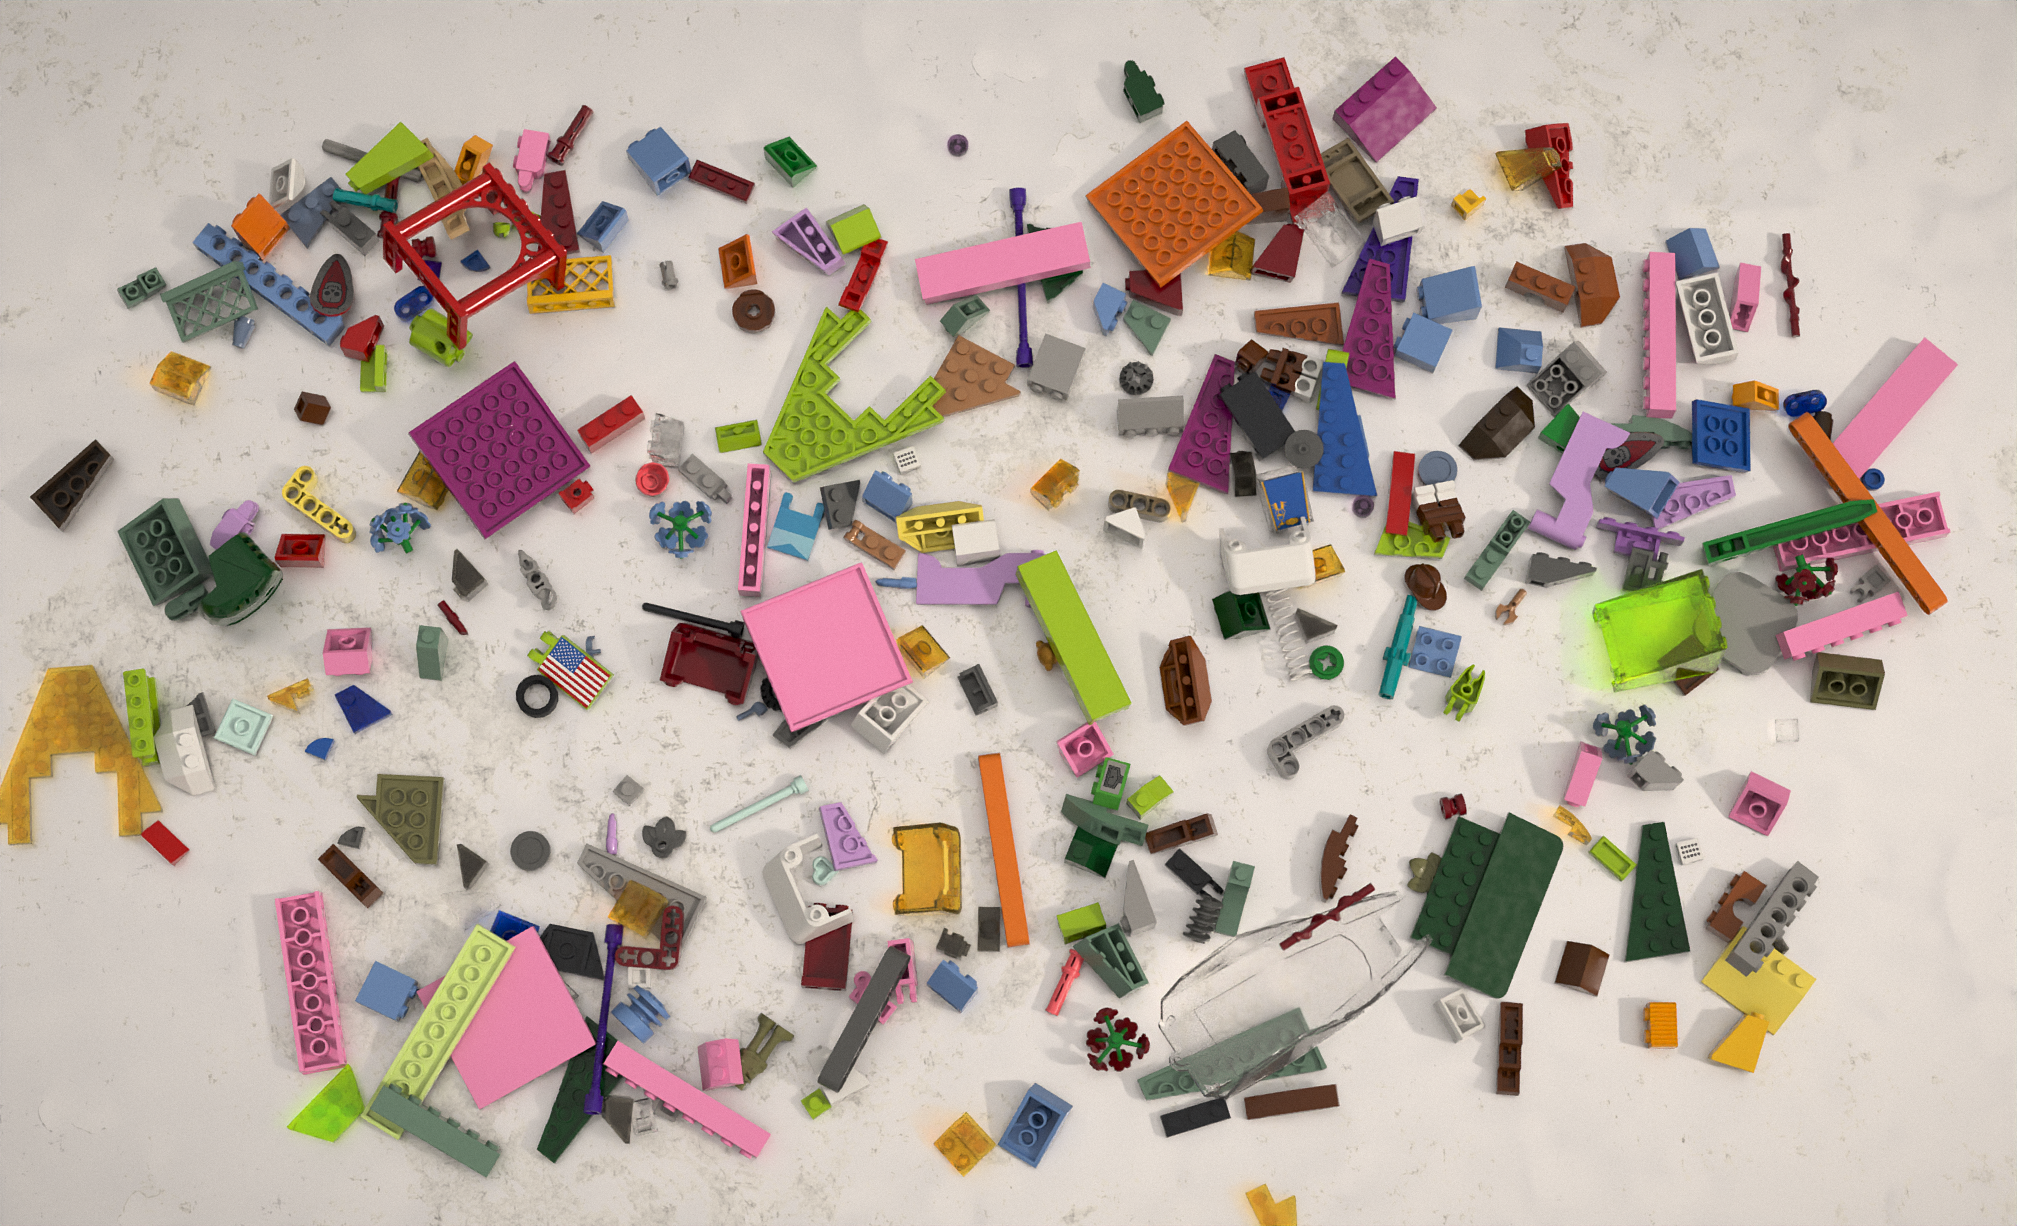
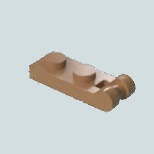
(875, 545)

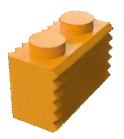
(1661, 1025)

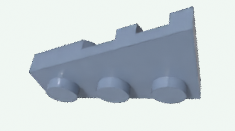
(305, 215)

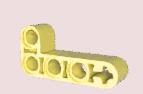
(321, 510)

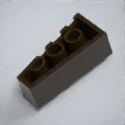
(70, 487)

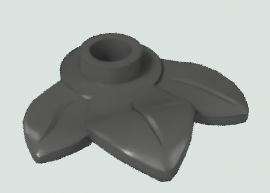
(663, 833)

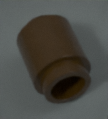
(1825, 421)

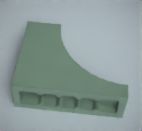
(1234, 898)

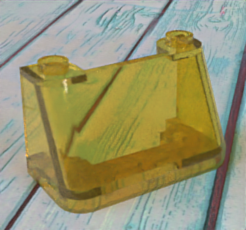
(929, 870)

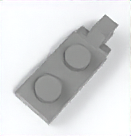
(705, 479)

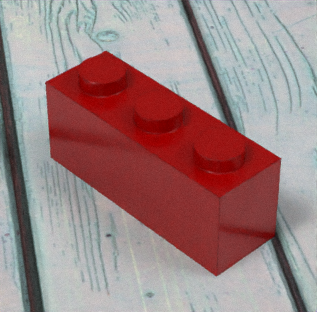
(611, 424)

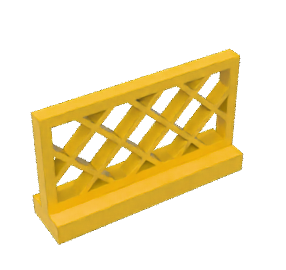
(576, 300)

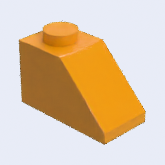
(472, 158)
(1755, 396)

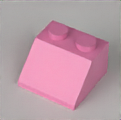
(348, 651)
(1759, 803)
(720, 1064)

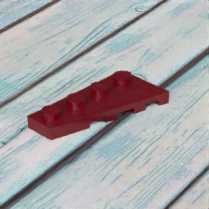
(558, 211)

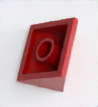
(301, 550)

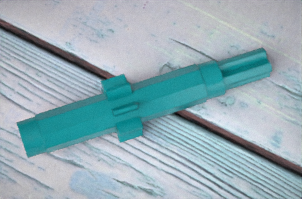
(1396, 655)

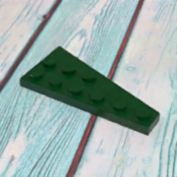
(1656, 909)
(567, 1111)

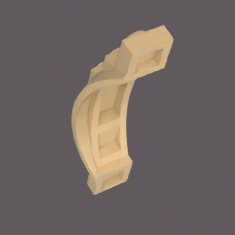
(441, 181)

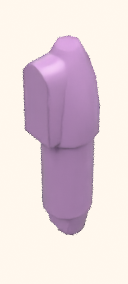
(611, 841)

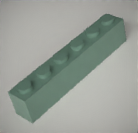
(435, 1129)

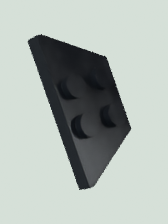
(573, 951)

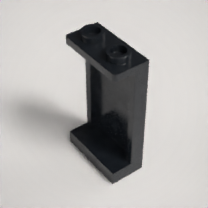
(1256, 414)

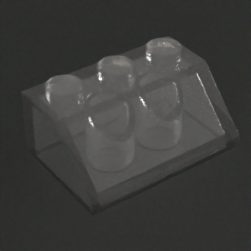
(1330, 229)

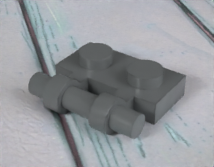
(1639, 567)

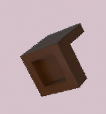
(312, 408)

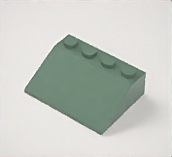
(165, 551)

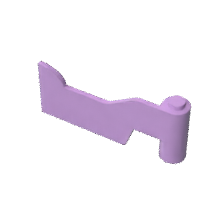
(1573, 480)
(968, 585)

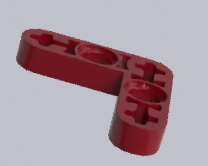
(658, 954)

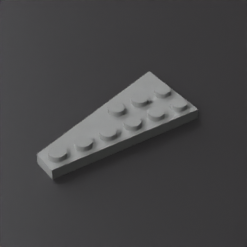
(615, 874)

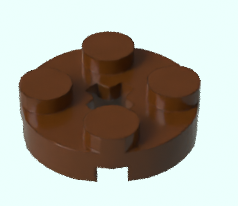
(743, 304)

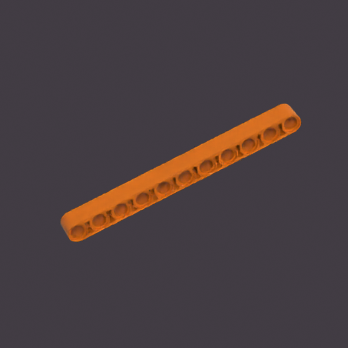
(1878, 526)

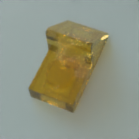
(286, 697)

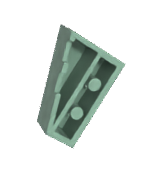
(1113, 960)

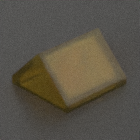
(1233, 257)
(1182, 492)
(1326, 565)
(922, 651)

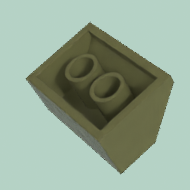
(1846, 680)

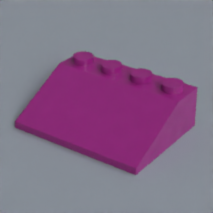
(1384, 110)

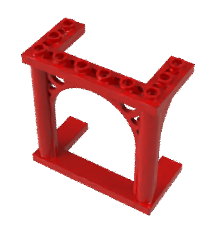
(493, 189)

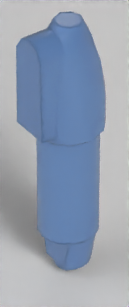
(904, 583)

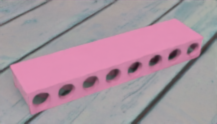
(1003, 263)
(1893, 406)
(1915, 518)
(311, 983)

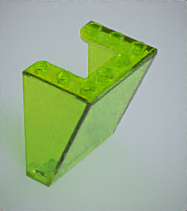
(1662, 632)

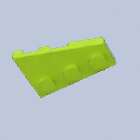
(1412, 545)

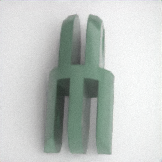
(185, 603)

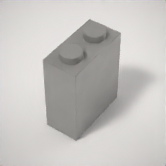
(1055, 367)

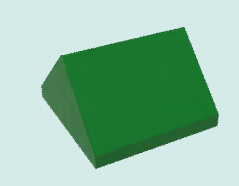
(789, 160)

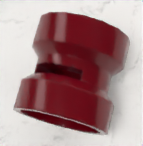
(426, 247)
(1453, 806)

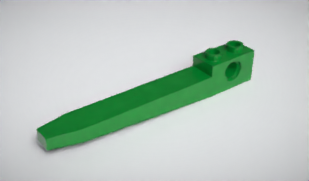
(1787, 530)

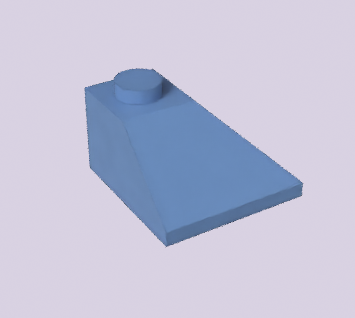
(1519, 350)

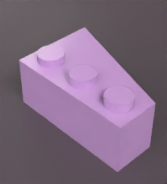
(808, 239)

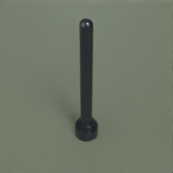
(734, 628)

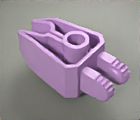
(235, 522)

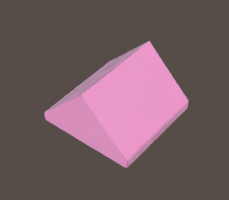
(1084, 748)

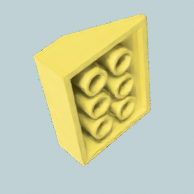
(1770, 991)

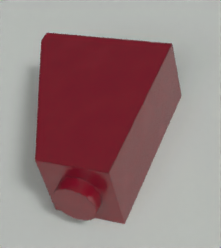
(1281, 255)
(1146, 290)

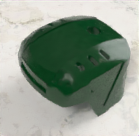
(243, 581)

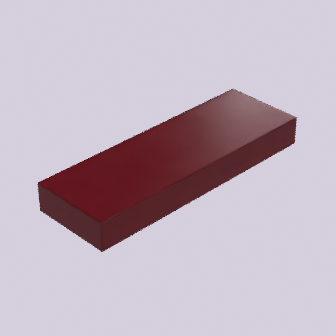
(721, 181)

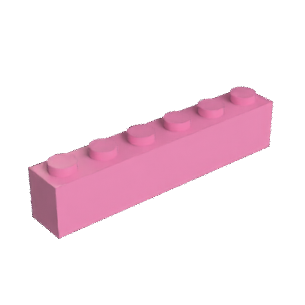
(754, 530)
(1841, 625)

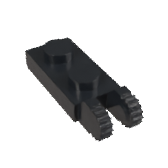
(1191, 873)

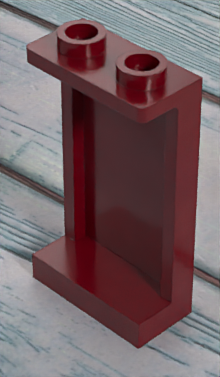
(828, 956)

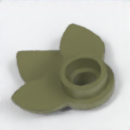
(1424, 872)

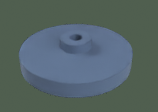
(1437, 468)

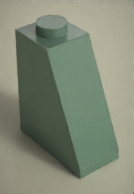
(431, 652)

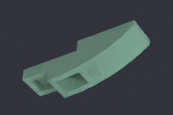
(1671, 433)
(1497, 550)
(1101, 823)

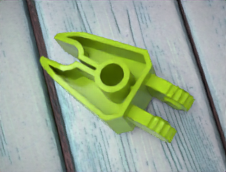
(1463, 694)

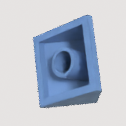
(604, 225)
(1692, 253)

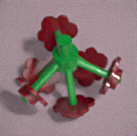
(1805, 580)
(1121, 1035)

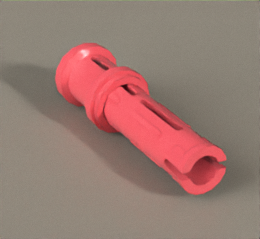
(1070, 972)

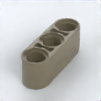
(1150, 503)

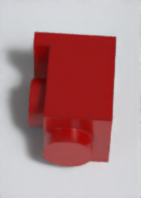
(574, 502)

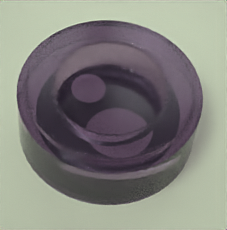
(957, 145)
(1362, 506)

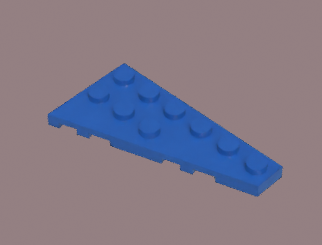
(1344, 459)

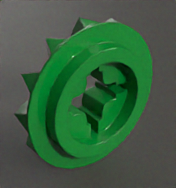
(1322, 653)

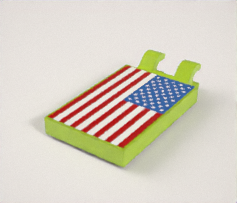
(571, 669)

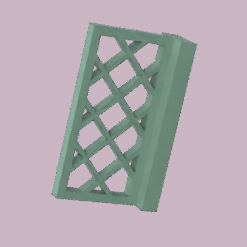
(208, 282)

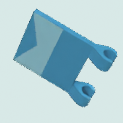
(795, 531)

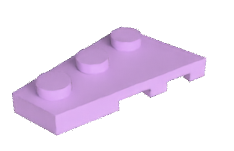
(843, 839)

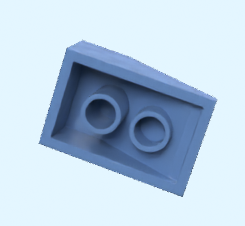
(1035, 1125)

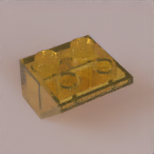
(180, 377)
(1055, 484)
(638, 909)
(965, 1144)

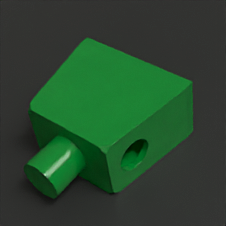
(1560, 429)

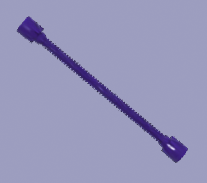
(1024, 355)
(594, 1100)

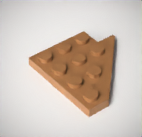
(972, 378)

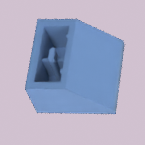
(887, 496)
(952, 985)

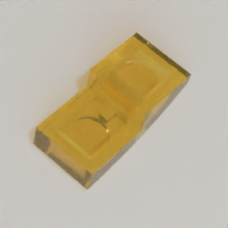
(1577, 829)

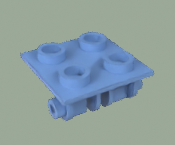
(1435, 651)

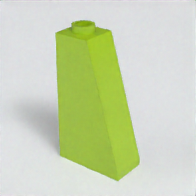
(388, 160)

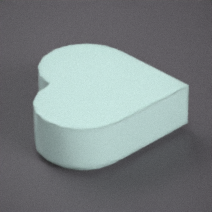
(823, 871)

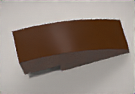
(1181, 833)
(350, 876)

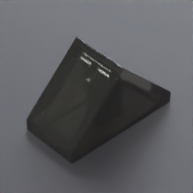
(1313, 627)
(471, 866)

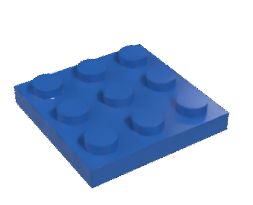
(1721, 436)

